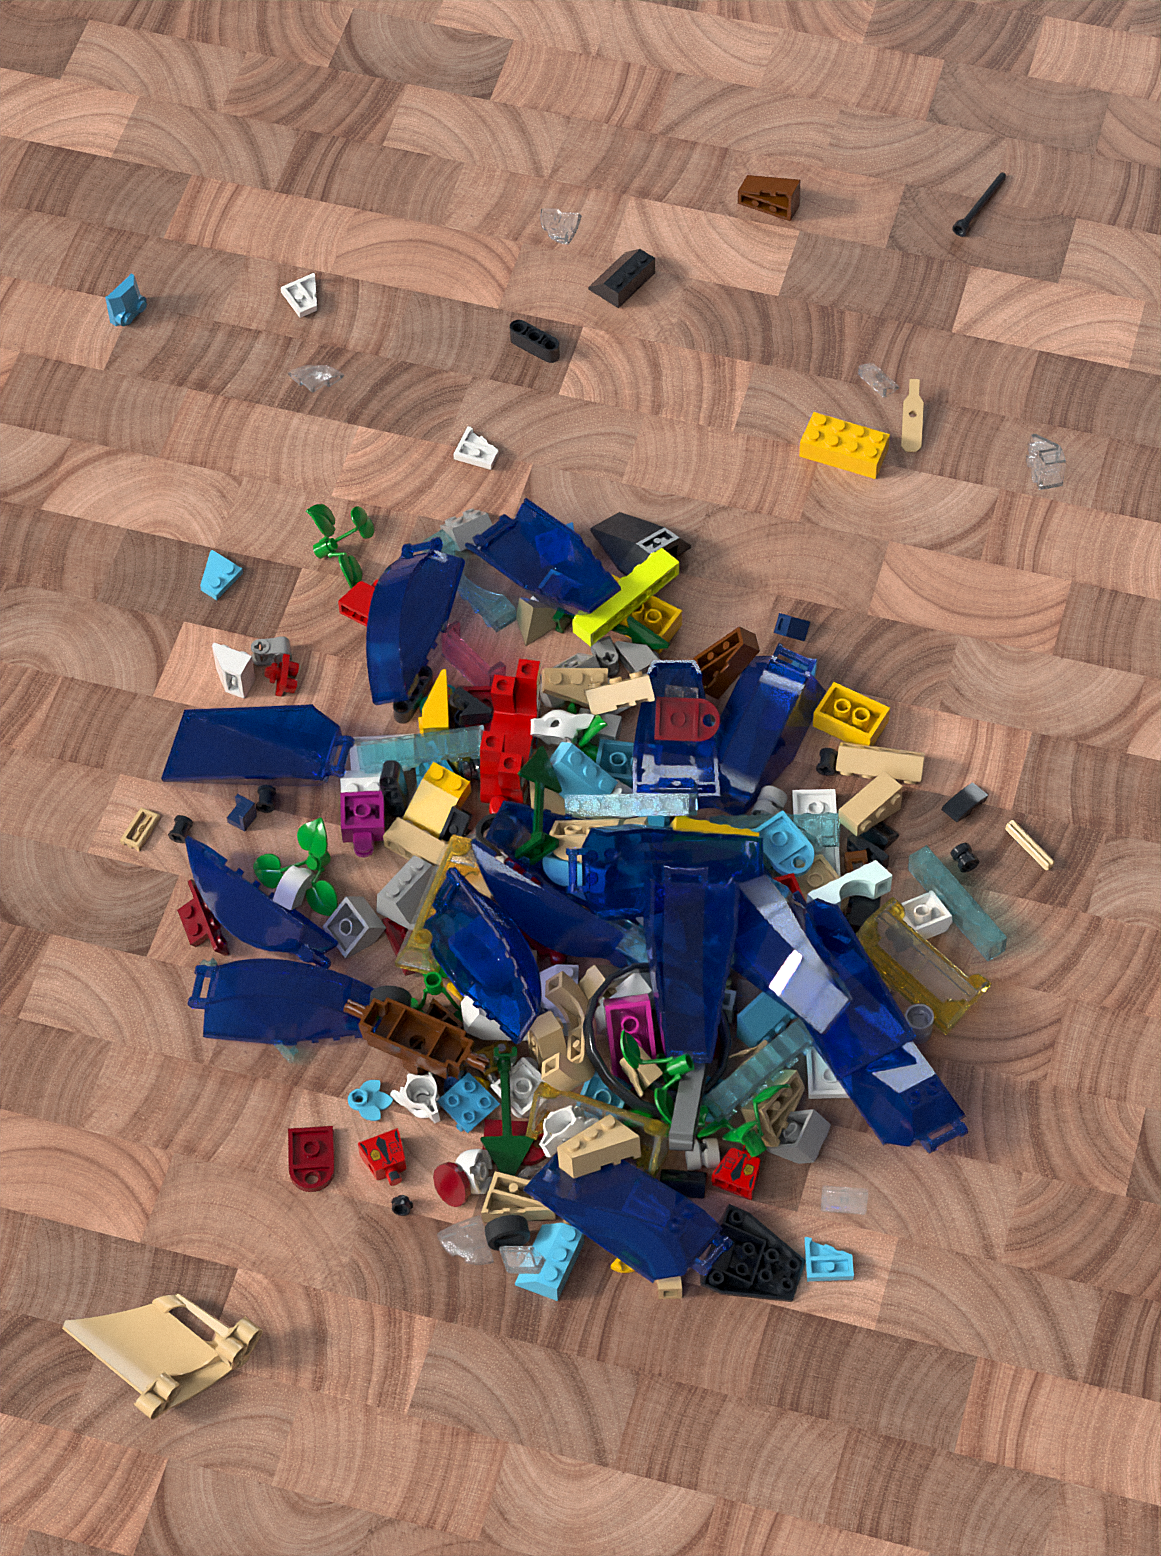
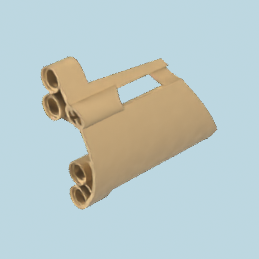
(162, 1354)

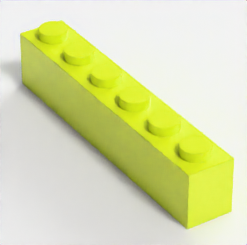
(635, 590)

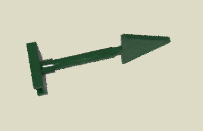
(638, 632)
(540, 771)
(506, 1150)

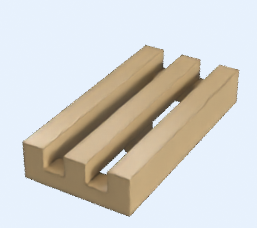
(143, 838)

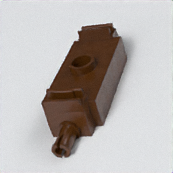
(446, 1047)

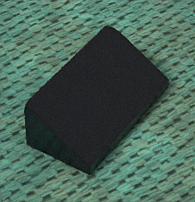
(880, 835)
(687, 1183)

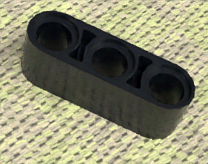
(534, 341)
(411, 705)
(394, 788)

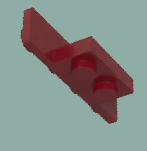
(201, 923)

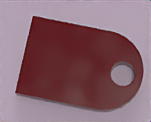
(683, 719)
(519, 1128)
(311, 1155)

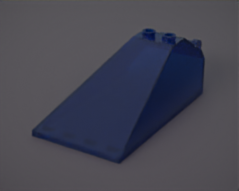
(257, 747)
(873, 1020)
(904, 1100)
(633, 1218)

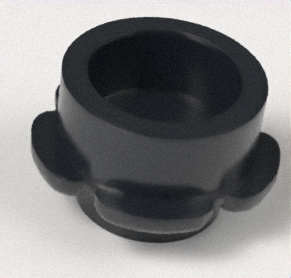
(401, 1205)

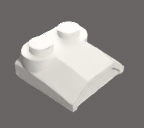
(927, 915)
(523, 1083)

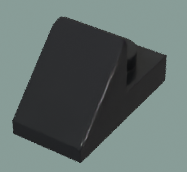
(474, 710)
(456, 823)

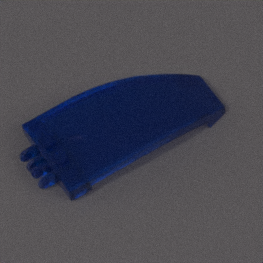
(671, 764)

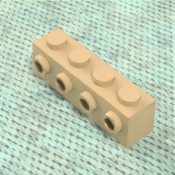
(873, 760)

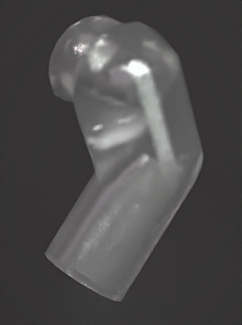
(529, 1172)

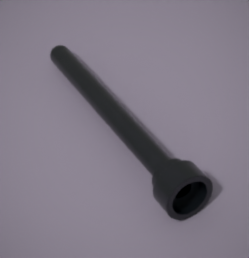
(962, 226)

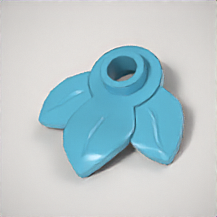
(373, 1100)

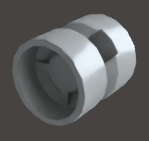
(770, 801)
(921, 1021)
(703, 1154)

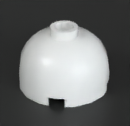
(476, 1165)

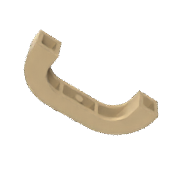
(576, 1069)

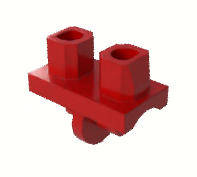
(280, 674)

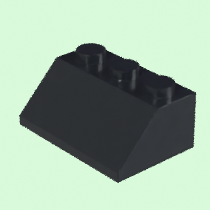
(624, 277)

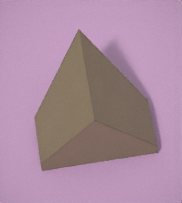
(534, 619)

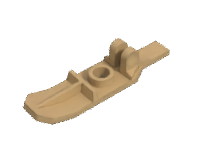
(912, 426)

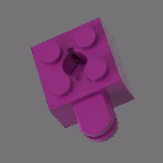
(362, 820)

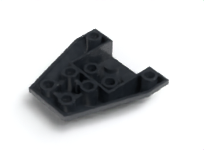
(632, 540)
(756, 1264)

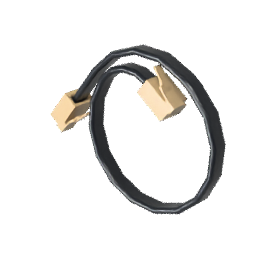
(647, 1074)

